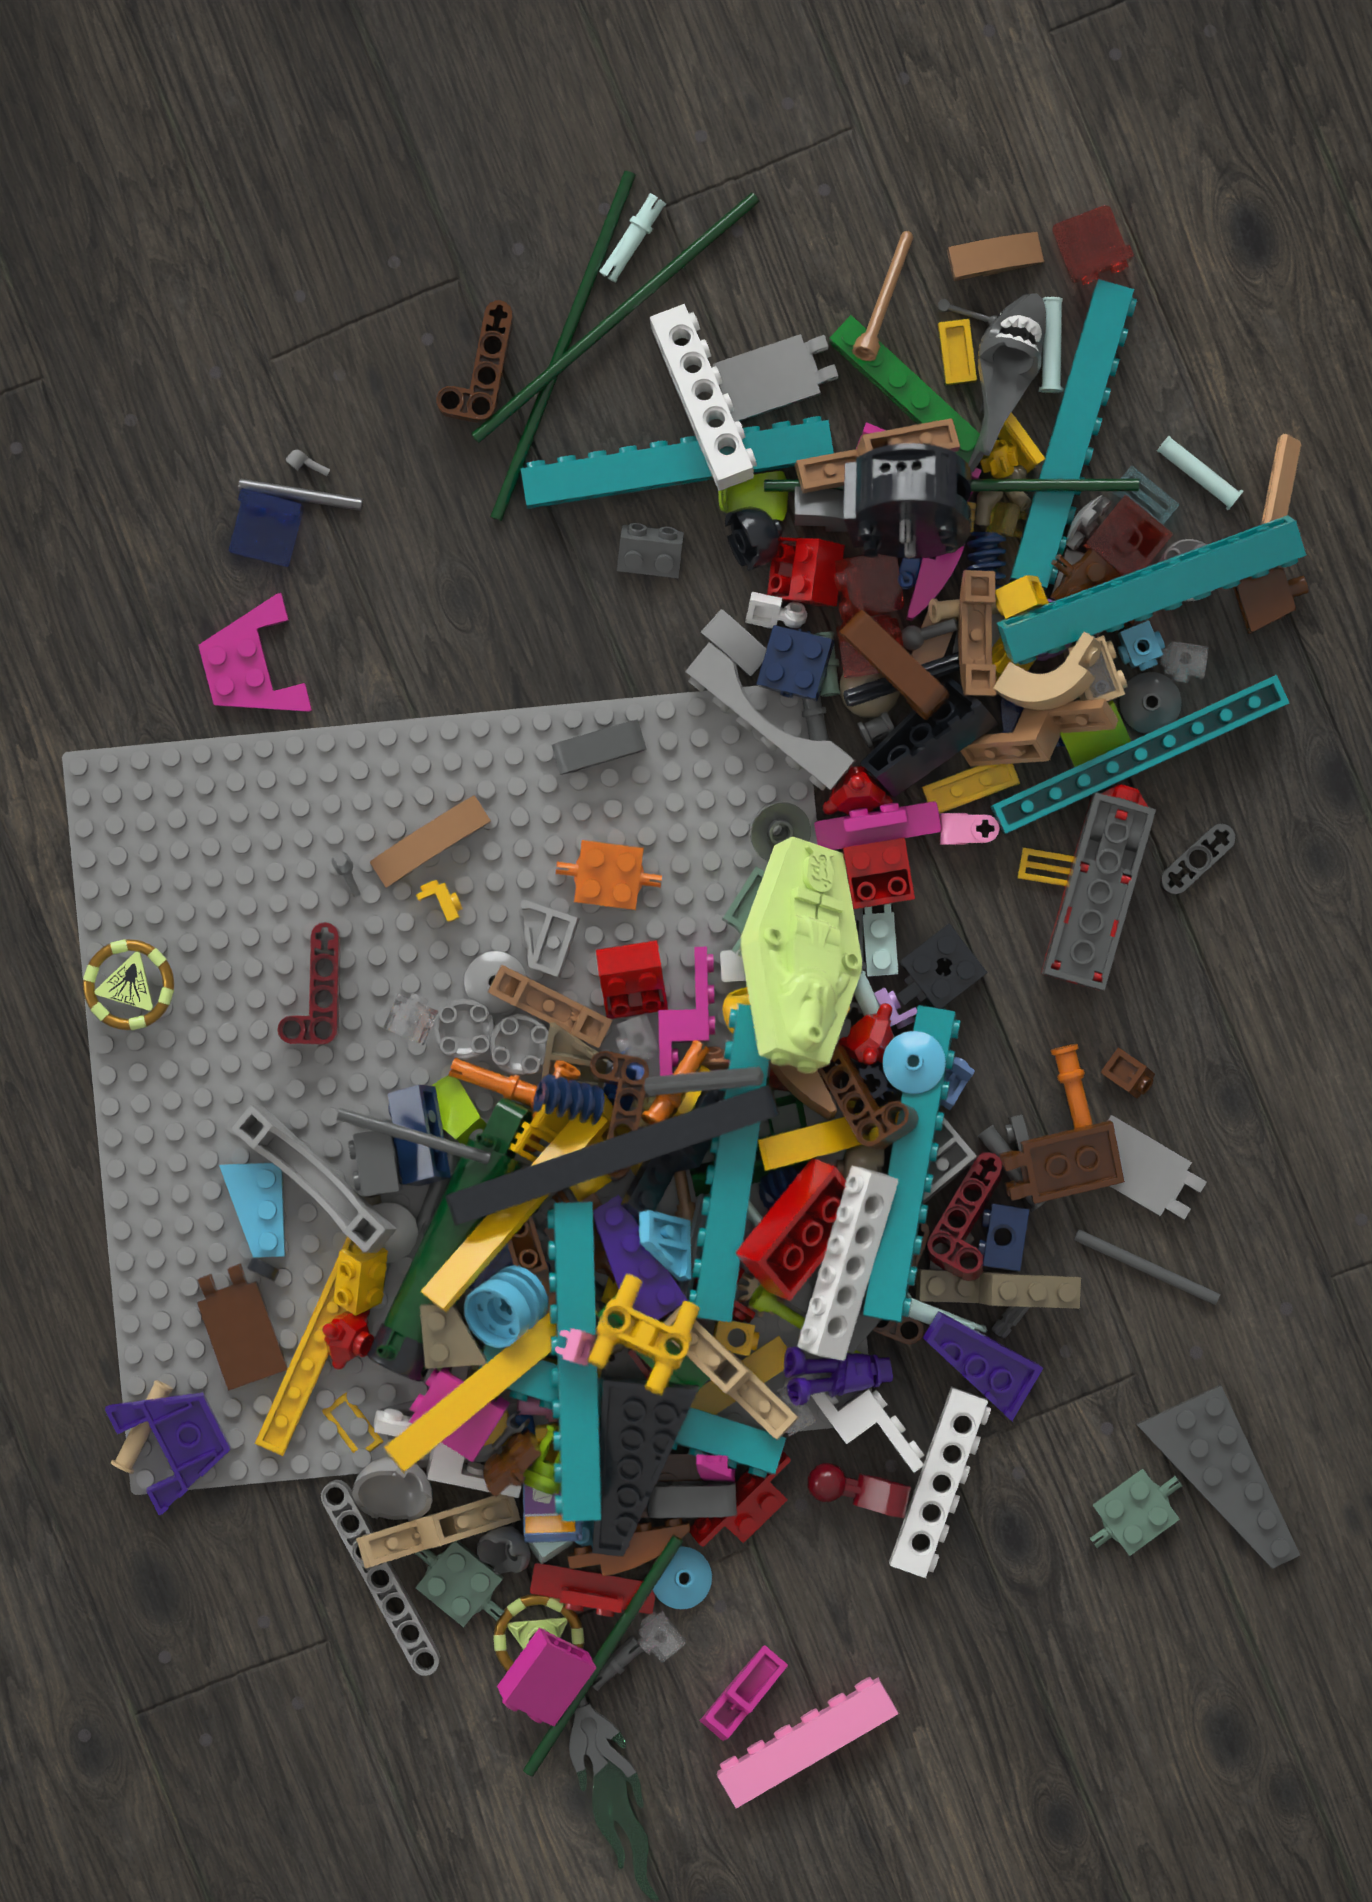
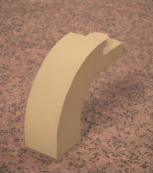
(1055, 687)

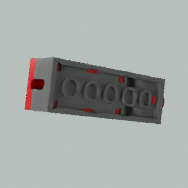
(1099, 887)

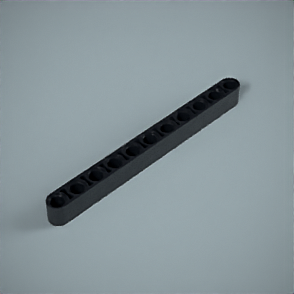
(612, 1155)

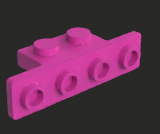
(877, 826)

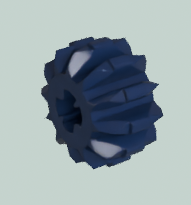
(877, 1074)
(775, 1184)

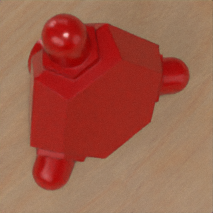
(855, 792)
(870, 1036)
(347, 1337)

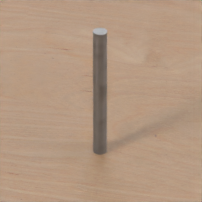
(302, 494)

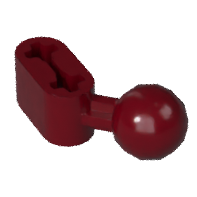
(870, 1492)

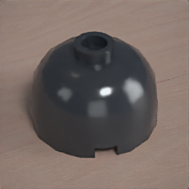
(753, 536)

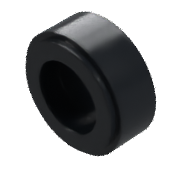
(263, 1269)

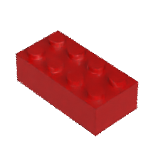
(795, 1231)

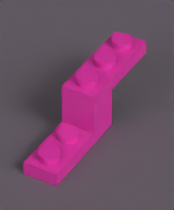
(689, 1024)

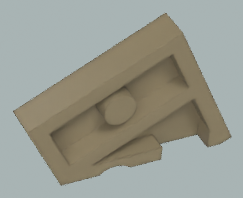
(568, 1048)
(447, 1339)

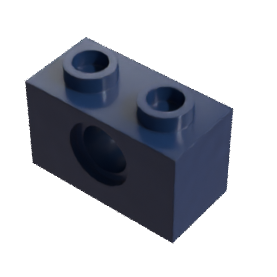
(1008, 1255)

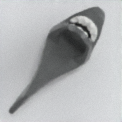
(1007, 365)

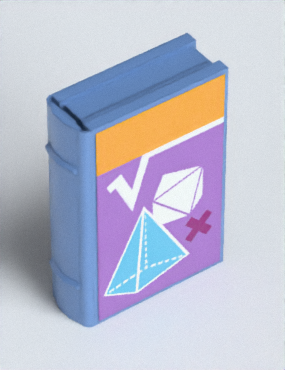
(542, 1523)

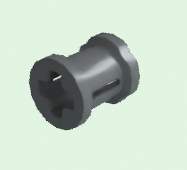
(875, 729)

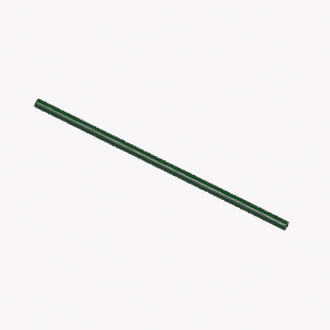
(615, 317)
(563, 343)
(1007, 485)

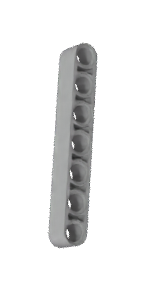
(381, 1593)

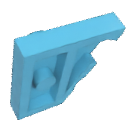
(668, 1241)

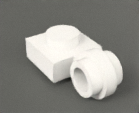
(766, 610)

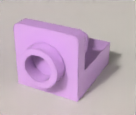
(900, 1020)

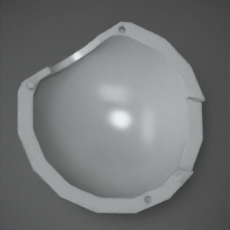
(390, 1493)

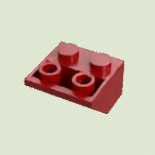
(805, 571)
(878, 873)
(631, 979)

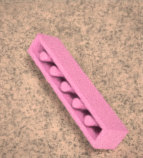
(806, 1742)

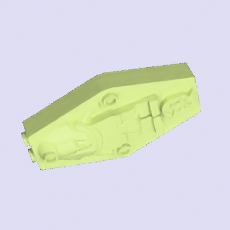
(801, 954)

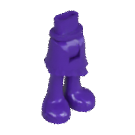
(847, 1376)

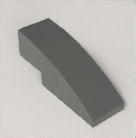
(820, 509)

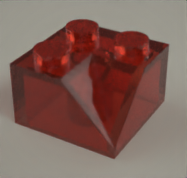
(1129, 537)

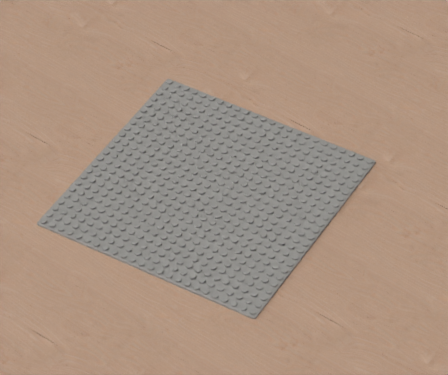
(227, 870)

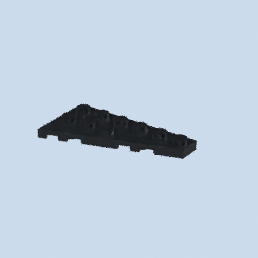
(633, 1448)

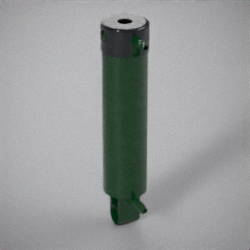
(400, 1337)

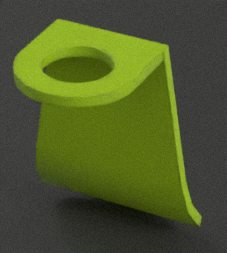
(752, 494)
(457, 1110)

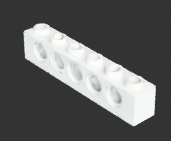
(725, 469)
(847, 1263)
(904, 1554)

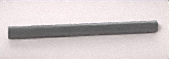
(413, 1136)
(1146, 1267)

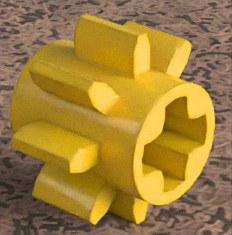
(1001, 460)

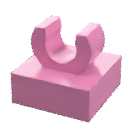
(577, 1347)

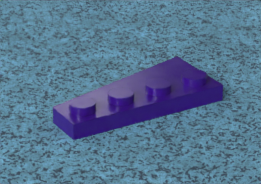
(988, 1365)

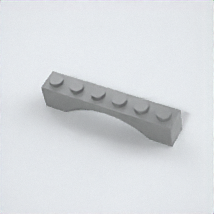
(720, 676)
(347, 1208)

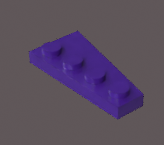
(626, 1255)

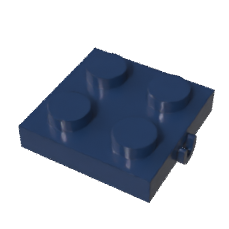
(795, 663)

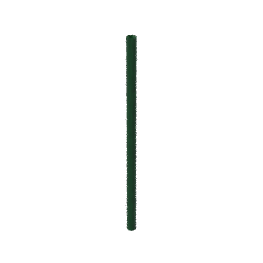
(606, 1651)

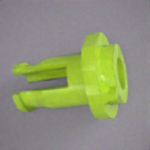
(541, 1472)

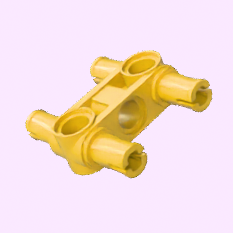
(643, 1334)

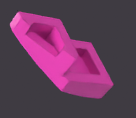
(714, 1468)

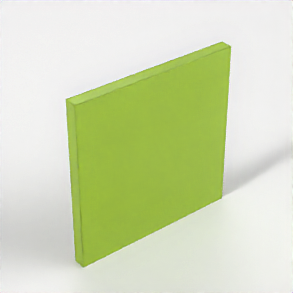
(1092, 744)

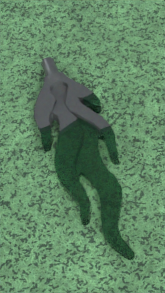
(610, 1799)

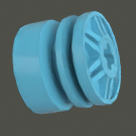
(506, 1306)

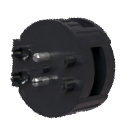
(908, 501)

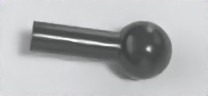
(914, 637)

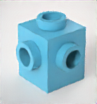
(1145, 635)

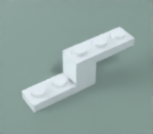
(862, 1413)
(443, 1462)

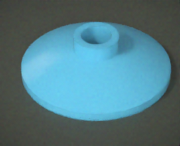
(925, 1074)
(686, 1595)

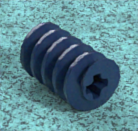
(986, 553)
(569, 1096)

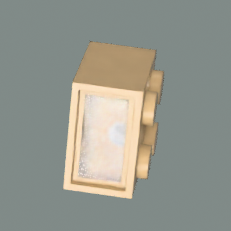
(1108, 681)

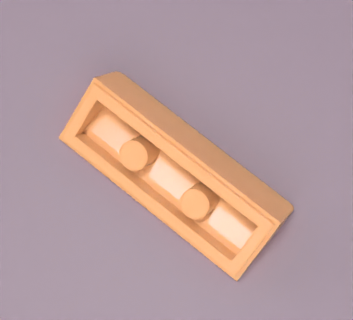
(1281, 478)

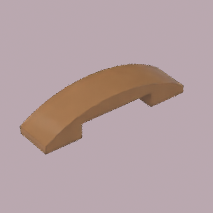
(975, 633)
(430, 841)
(549, 1006)

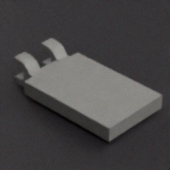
(774, 376)
(1152, 1171)

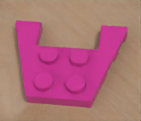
(238, 666)

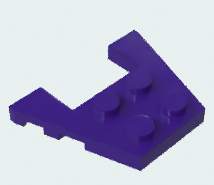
(186, 1435)

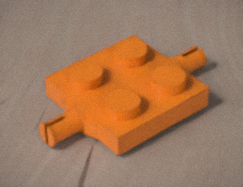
(608, 874)

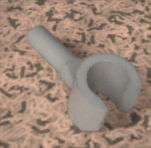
(298, 458)

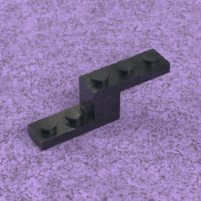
(658, 1172)

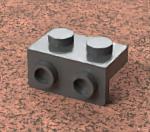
(650, 550)

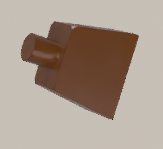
(1268, 598)

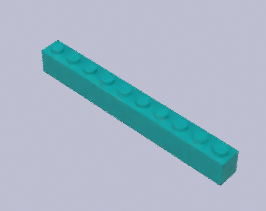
(1073, 430)
(666, 464)
(1152, 589)
(1139, 754)
(910, 1165)
(730, 1186)
(576, 1383)
(700, 1431)

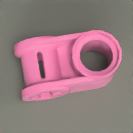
(961, 828)

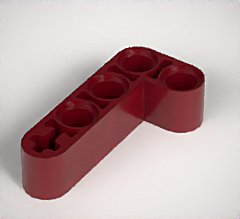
(317, 984)
(970, 1213)

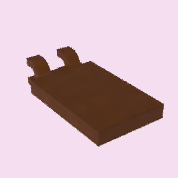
(1065, 1163)
(240, 1330)

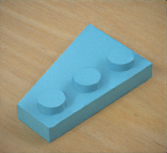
(259, 1203)

